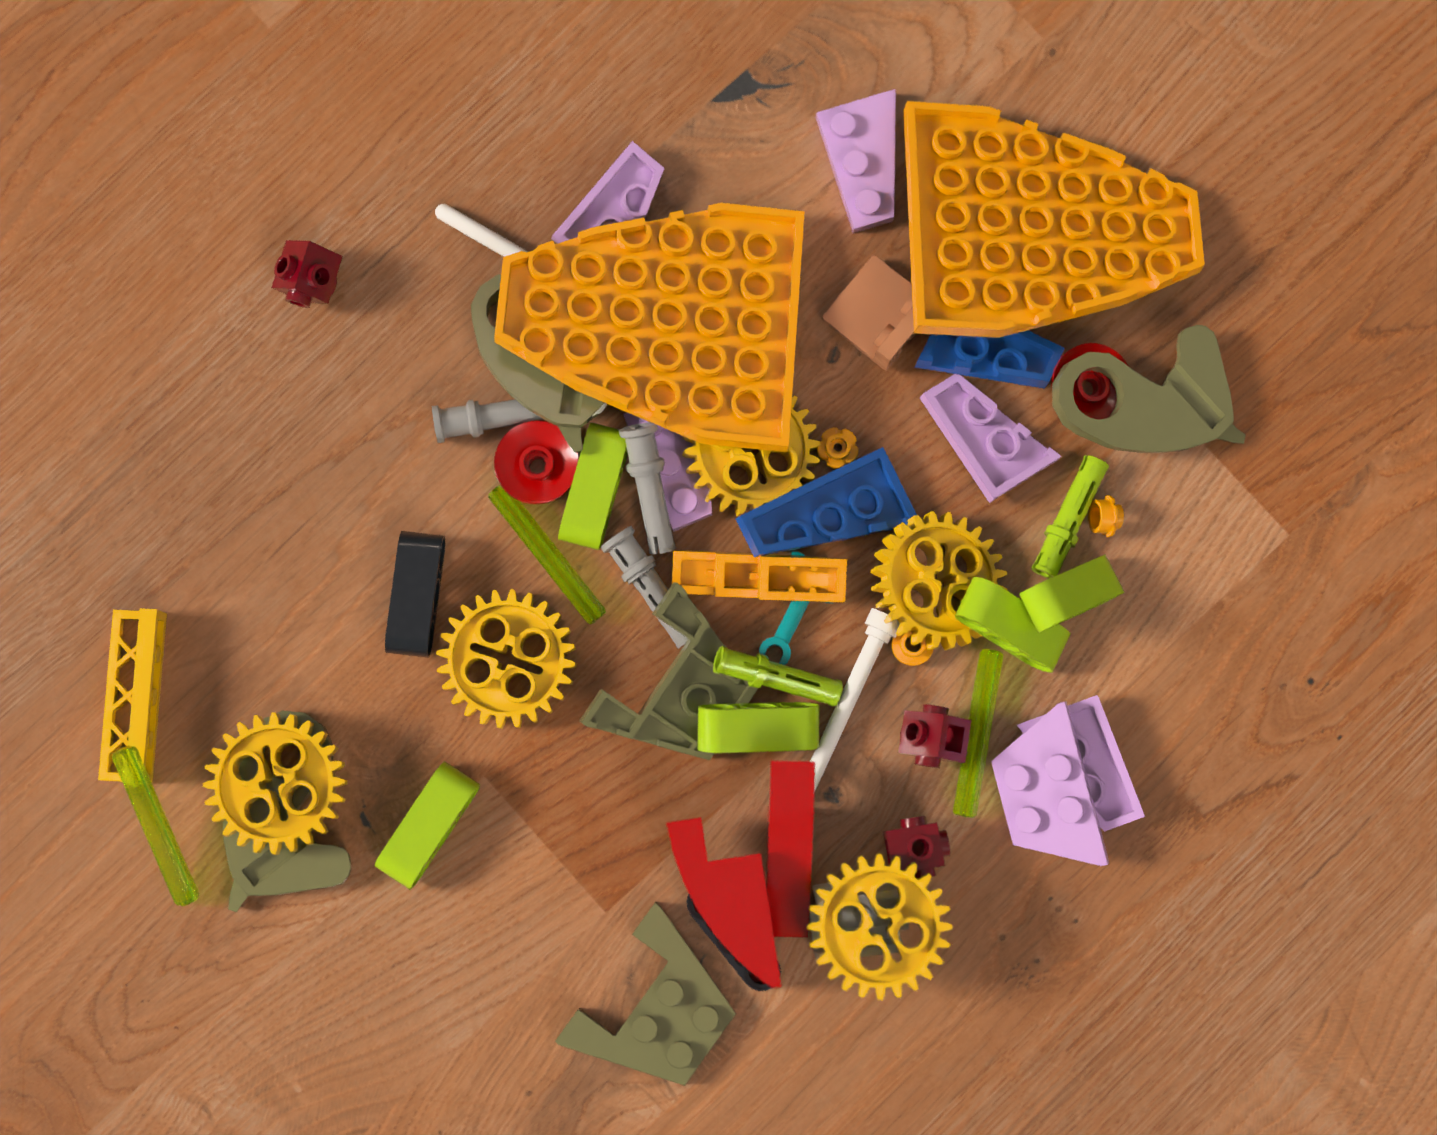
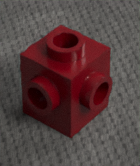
(306, 273)
(934, 736)
(935, 842)

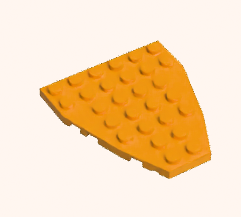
(1033, 224)
(668, 319)

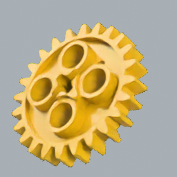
(714, 463)
(903, 573)
(492, 695)
(236, 795)
(913, 905)

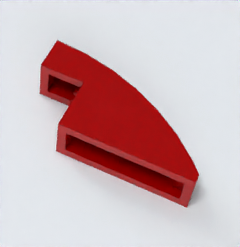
(790, 846)
(729, 898)

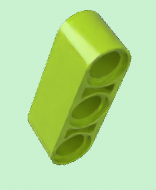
(594, 487)
(1071, 593)
(1007, 624)
(758, 727)
(427, 825)

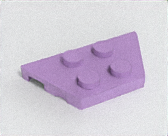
(1049, 791)

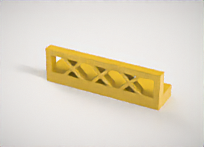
(145, 691)

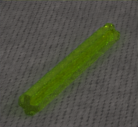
(548, 555)
(981, 719)
(155, 825)

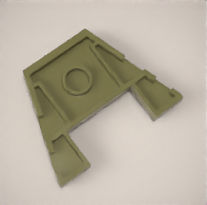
(671, 710)
(673, 1020)

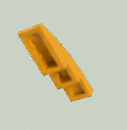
(760, 577)

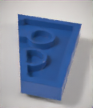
(1014, 358)

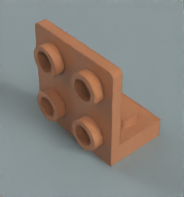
(875, 313)

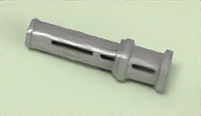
(475, 418)
(646, 468)
(640, 571)

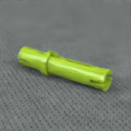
(1063, 531)
(762, 672)

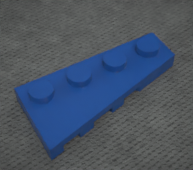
(836, 507)

